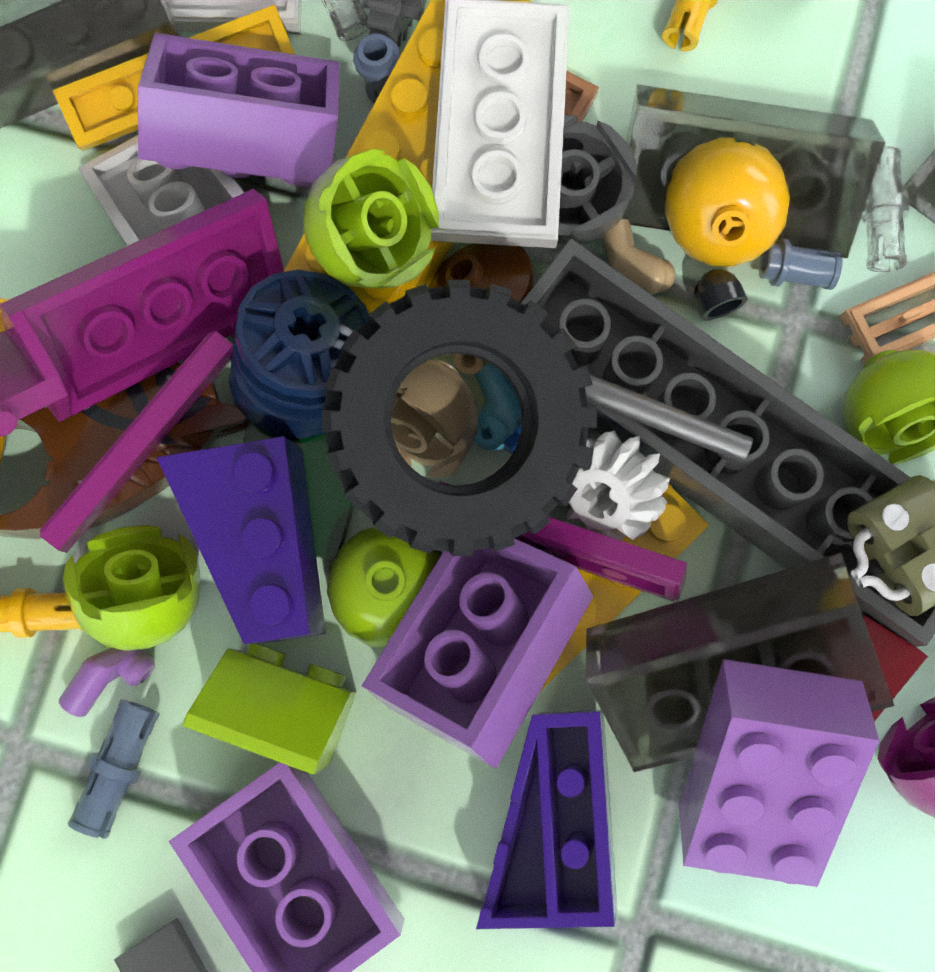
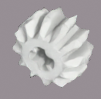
(618, 489)

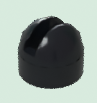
(718, 294)

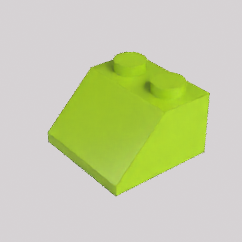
(273, 708)

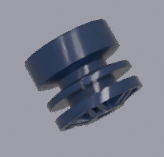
(285, 348)

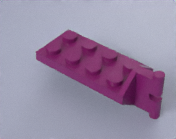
(132, 310)

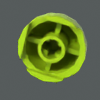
(371, 220)
(894, 404)
(375, 584)
(133, 587)

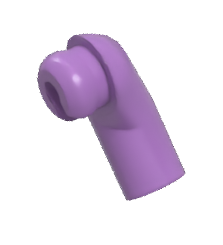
(100, 670)

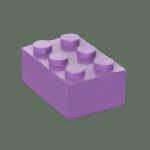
(237, 110)
(480, 645)
(775, 772)
(288, 878)

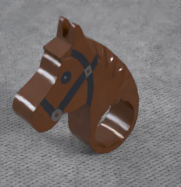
(86, 436)

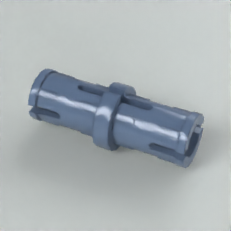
(113, 769)

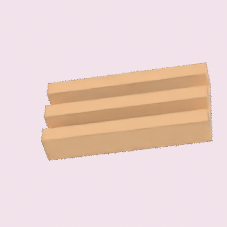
(866, 336)

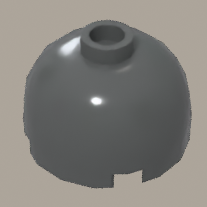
(594, 180)

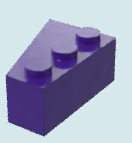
(254, 533)
(558, 831)

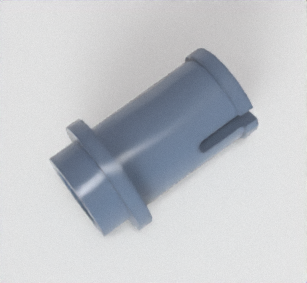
(374, 61)
(800, 265)

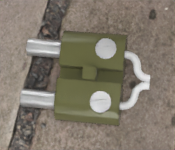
(901, 536)

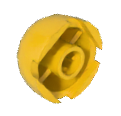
(727, 202)

